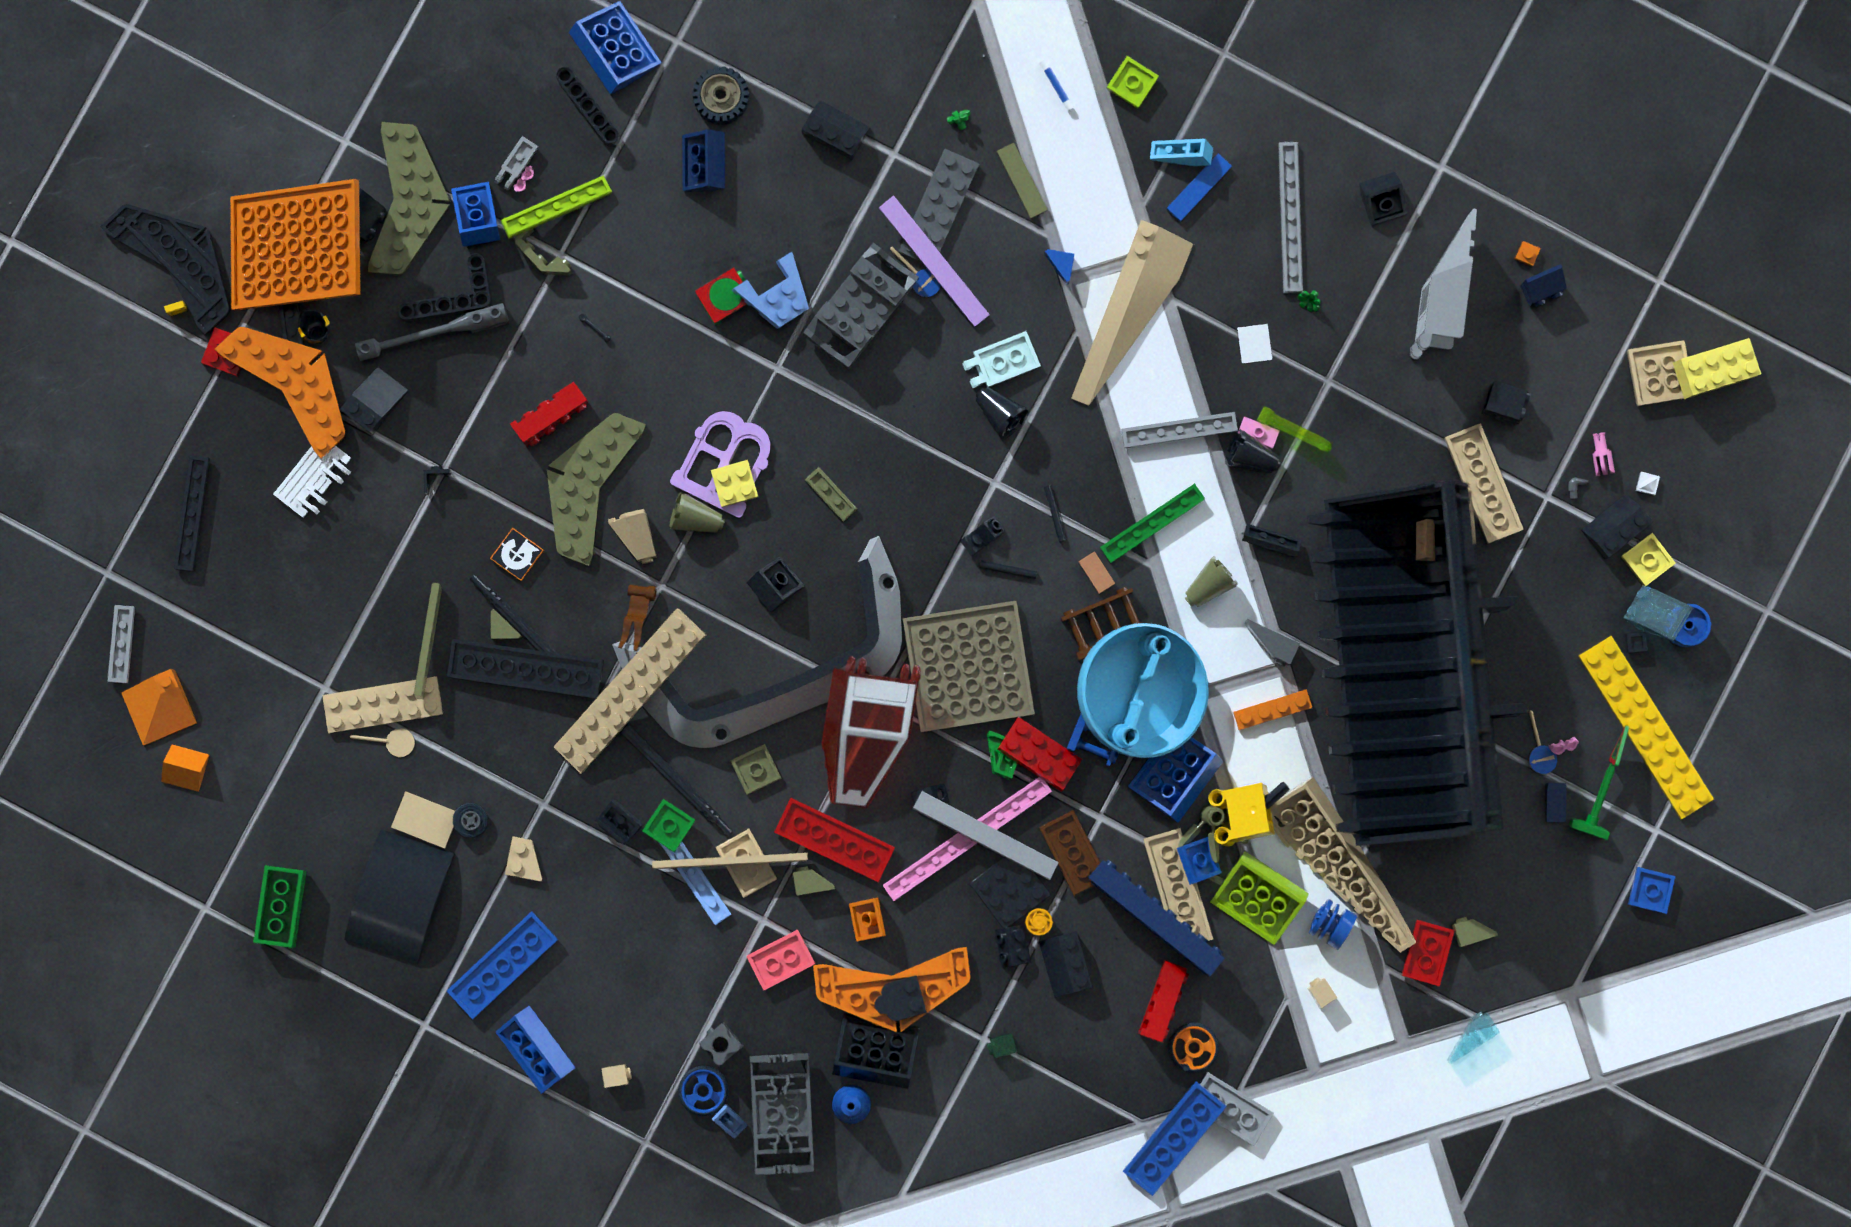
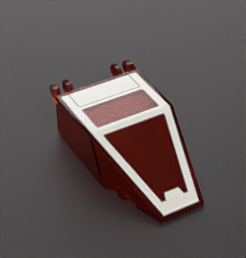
(866, 730)

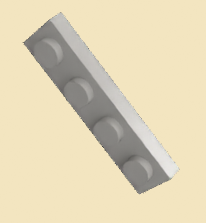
(121, 644)

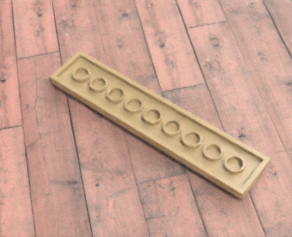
(629, 690)

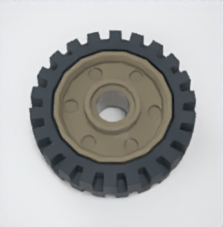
(721, 80)

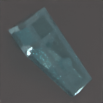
(1476, 1033)

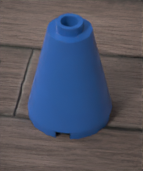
(852, 1094)

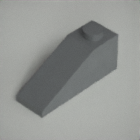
(1275, 644)

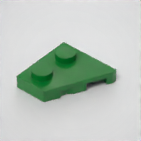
(1000, 763)

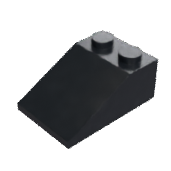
(370, 215)
(374, 400)

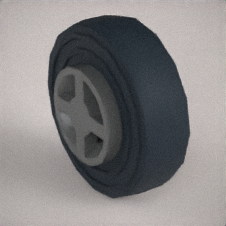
(475, 825)

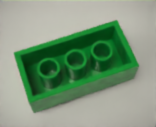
(280, 906)

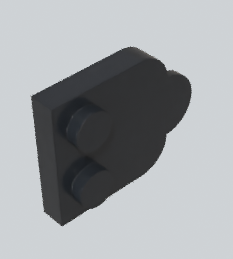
(901, 999)

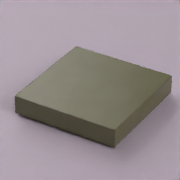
(755, 769)

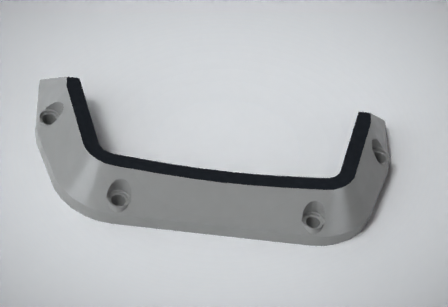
(799, 693)

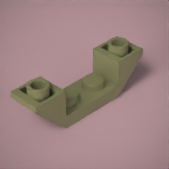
(556, 267)

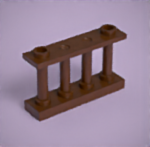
(1071, 614)

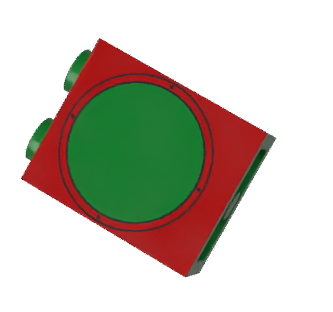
(719, 298)

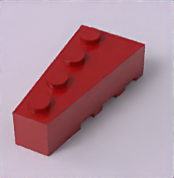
(550, 414)
(1162, 1002)

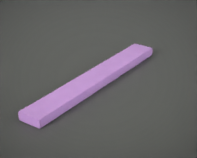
(933, 261)

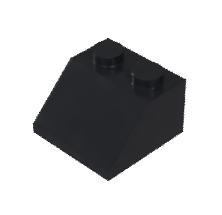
(1383, 198)
(775, 584)

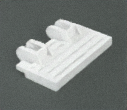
(310, 476)

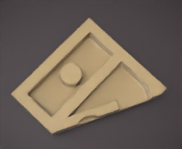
(523, 860)

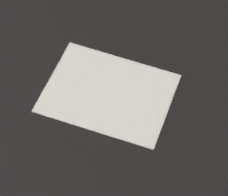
(1254, 343)

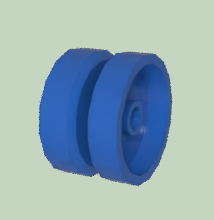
(1699, 628)

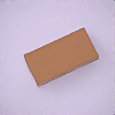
(1096, 572)

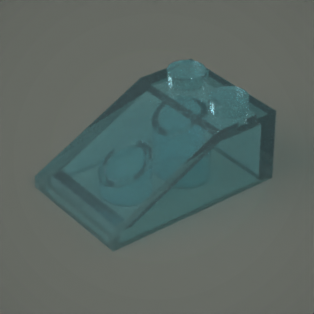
(1657, 613)

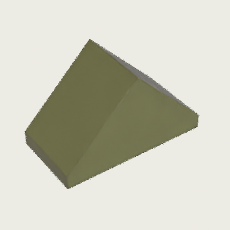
(502, 629)

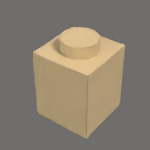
(1321, 992)
(616, 1075)

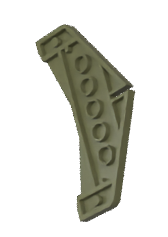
(412, 211)
(585, 470)

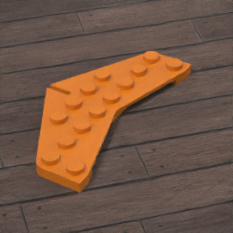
(289, 369)
(857, 990)

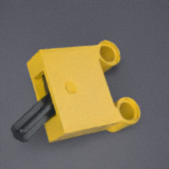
(1248, 811)

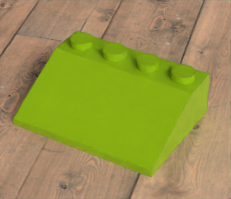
(1259, 898)

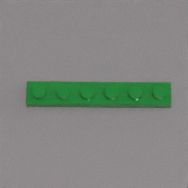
(1152, 523)

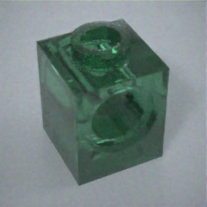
(1002, 1045)

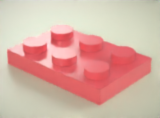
(780, 959)

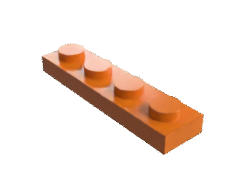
(1272, 709)

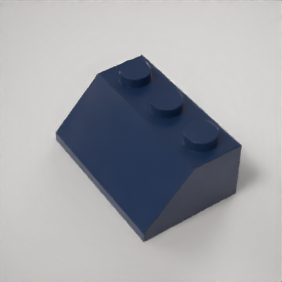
(703, 161)

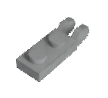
(517, 161)

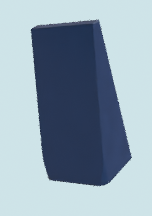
(1555, 802)

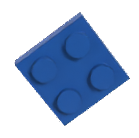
(1198, 861)
(1651, 890)

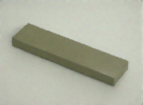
(1022, 180)

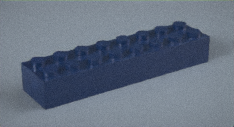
(1155, 918)

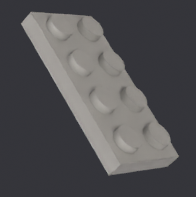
(1242, 1115)

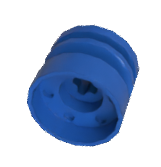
(1333, 924)

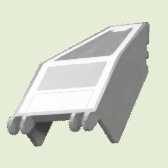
(1446, 294)

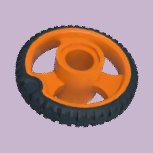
(1186, 1063)

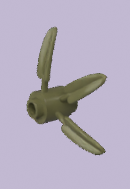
(1212, 816)

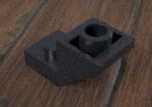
(982, 536)

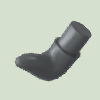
(1572, 486)

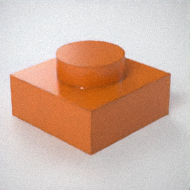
(1527, 253)

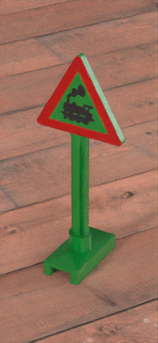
(1590, 825)

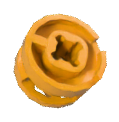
(1038, 921)

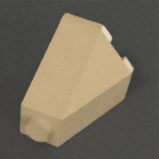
(635, 534)

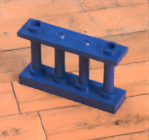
(1077, 742)

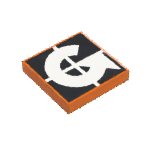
(517, 554)

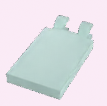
(1003, 360)

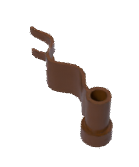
(637, 612)

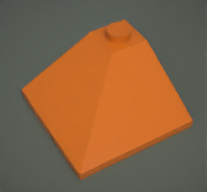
(159, 707)

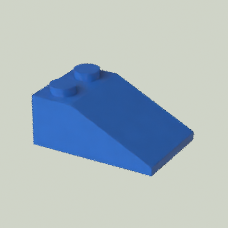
(475, 214)

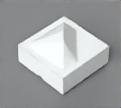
(1647, 483)

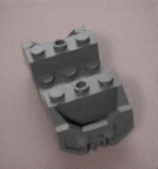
(861, 305)
(782, 1113)

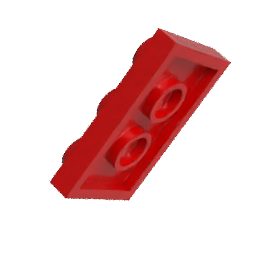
(1429, 954)

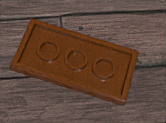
(1071, 851)

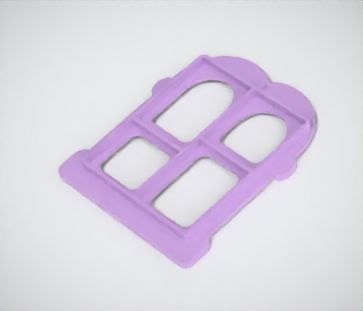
(739, 432)

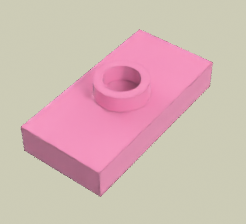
(1261, 432)

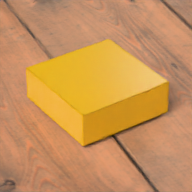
(176, 308)

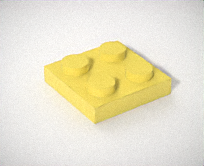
(734, 483)
(1648, 559)

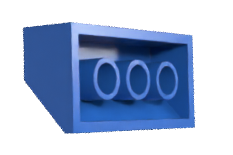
(535, 1049)

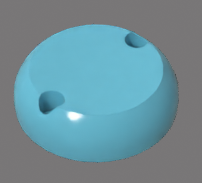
(1143, 690)

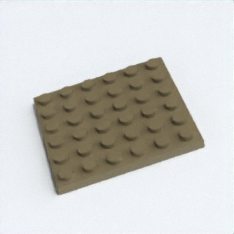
(969, 666)

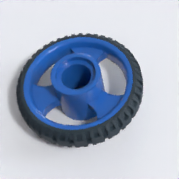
(701, 1073)

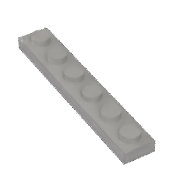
(1179, 430)

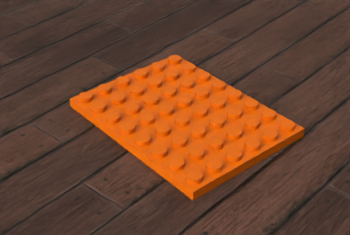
(295, 245)

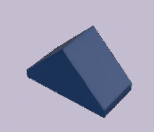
(1061, 262)

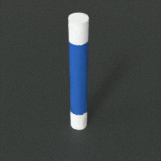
(1057, 86)

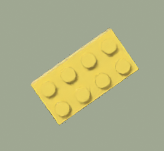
(1717, 368)

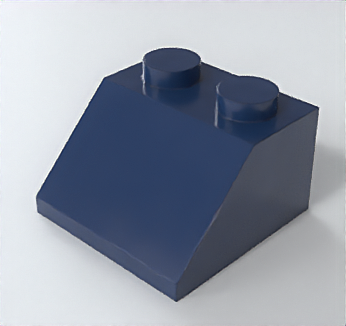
(1544, 285)

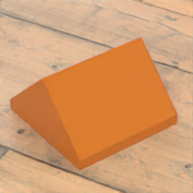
(184, 767)
(867, 919)

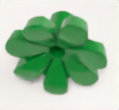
(959, 118)
(1309, 300)

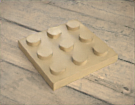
(1654, 372)

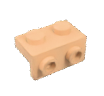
(1425, 540)

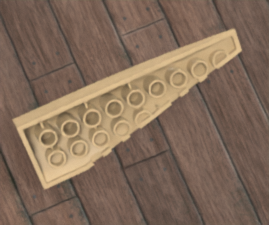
(1142, 286)
(1344, 867)

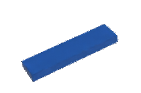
(1199, 187)

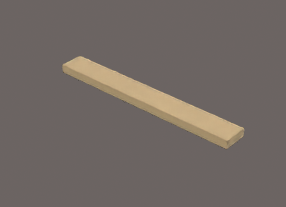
(730, 861)

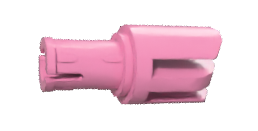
(1602, 452)

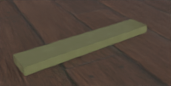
(427, 642)

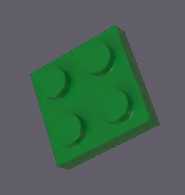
(669, 825)

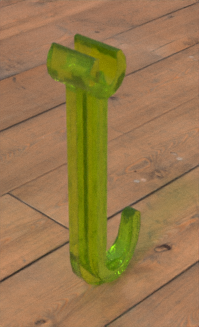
(1269, 417)

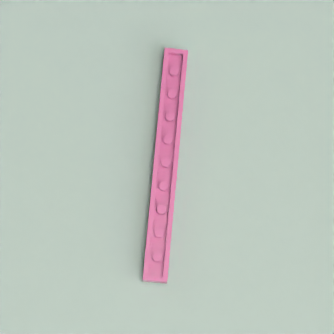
(959, 844)

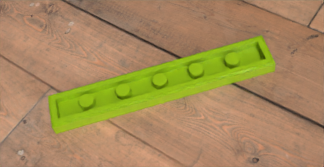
(556, 207)

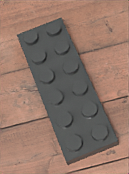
(942, 199)

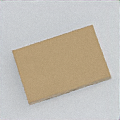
(424, 820)
(746, 876)

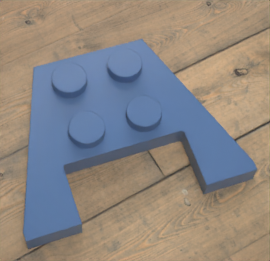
(782, 301)

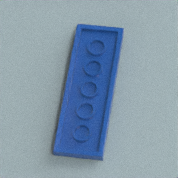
(502, 965)
(1174, 1138)

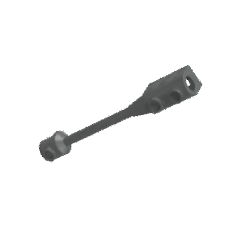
(475, 321)

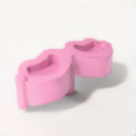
(526, 175)
(1560, 747)

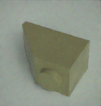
(809, 882)
(1471, 931)

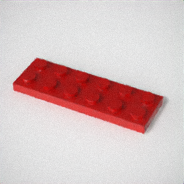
(834, 839)

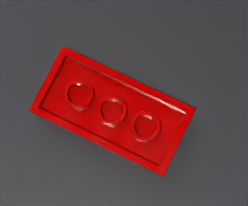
(1039, 754)

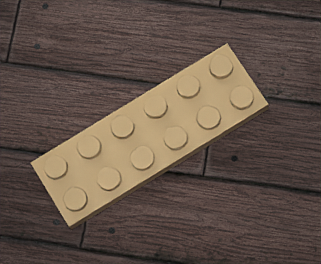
(1489, 492)
(380, 705)
(1173, 883)

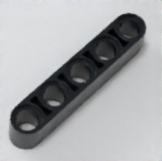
(584, 98)

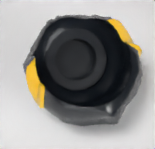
(313, 326)

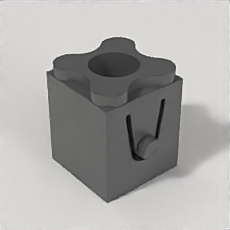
(724, 1032)

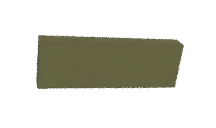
(831, 494)

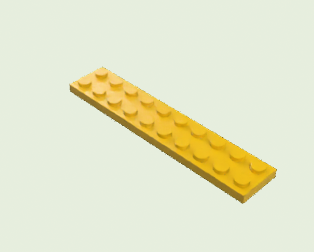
(1646, 727)

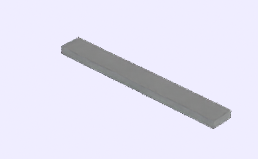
(1290, 217)
(985, 835)

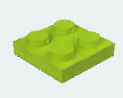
(1132, 82)

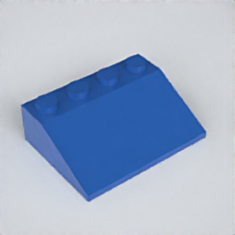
(614, 47)
(1176, 778)

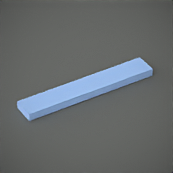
(700, 886)

